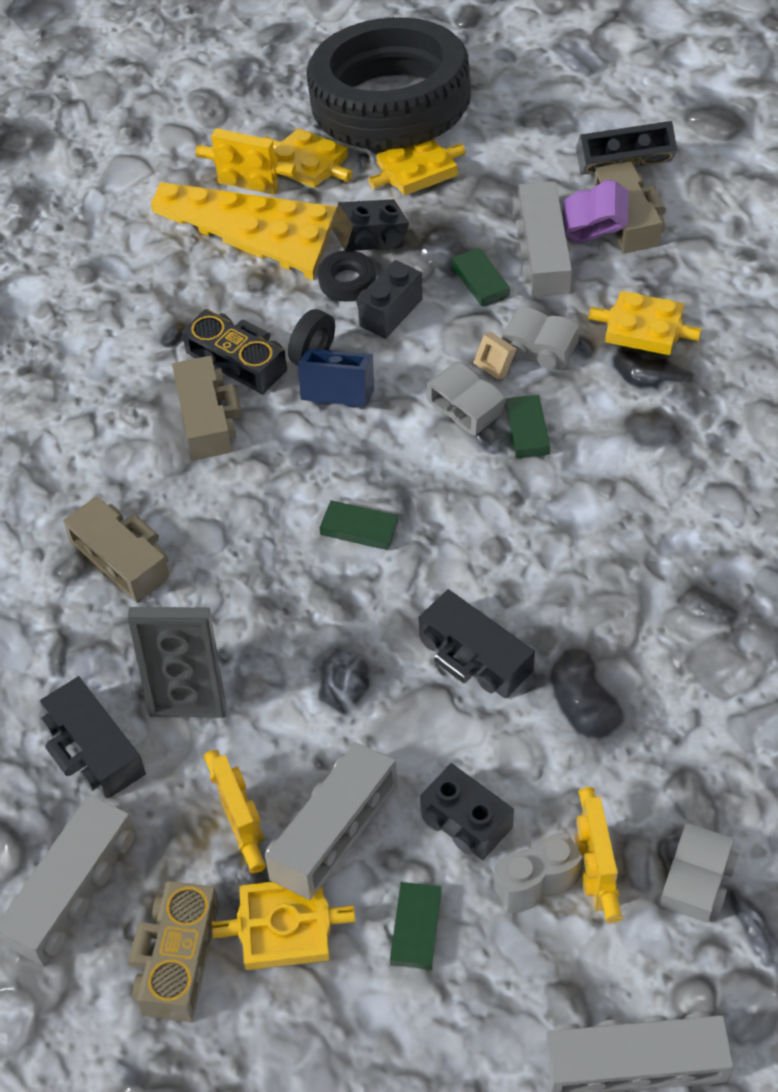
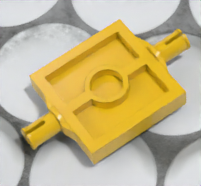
(313, 156)
(245, 161)
(416, 166)
(645, 323)
(239, 810)
(596, 849)
(282, 926)

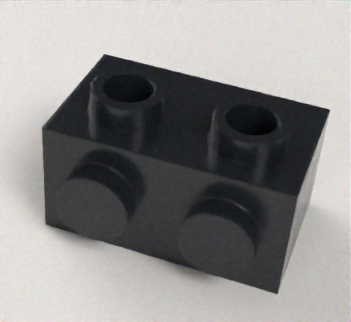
(369, 225)
(389, 298)
(466, 812)

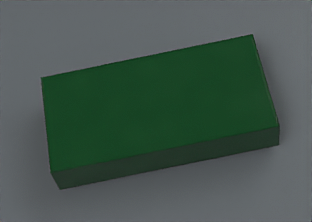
(480, 277)
(527, 426)
(359, 525)
(416, 926)

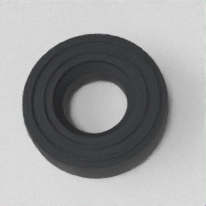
(342, 261)
(312, 331)

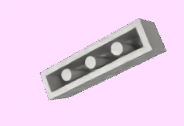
(543, 239)
(331, 820)
(66, 880)
(639, 1055)

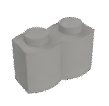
(542, 337)
(465, 398)
(544, 871)
(698, 872)

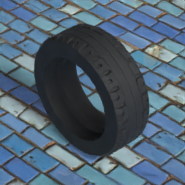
(391, 116)

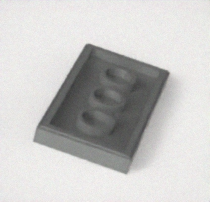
(178, 661)

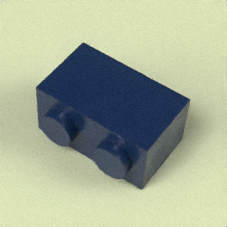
(336, 377)

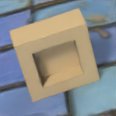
(494, 355)

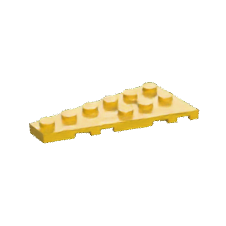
(259, 225)

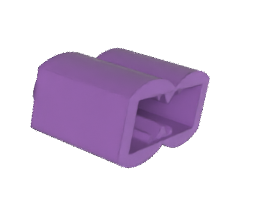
(596, 211)

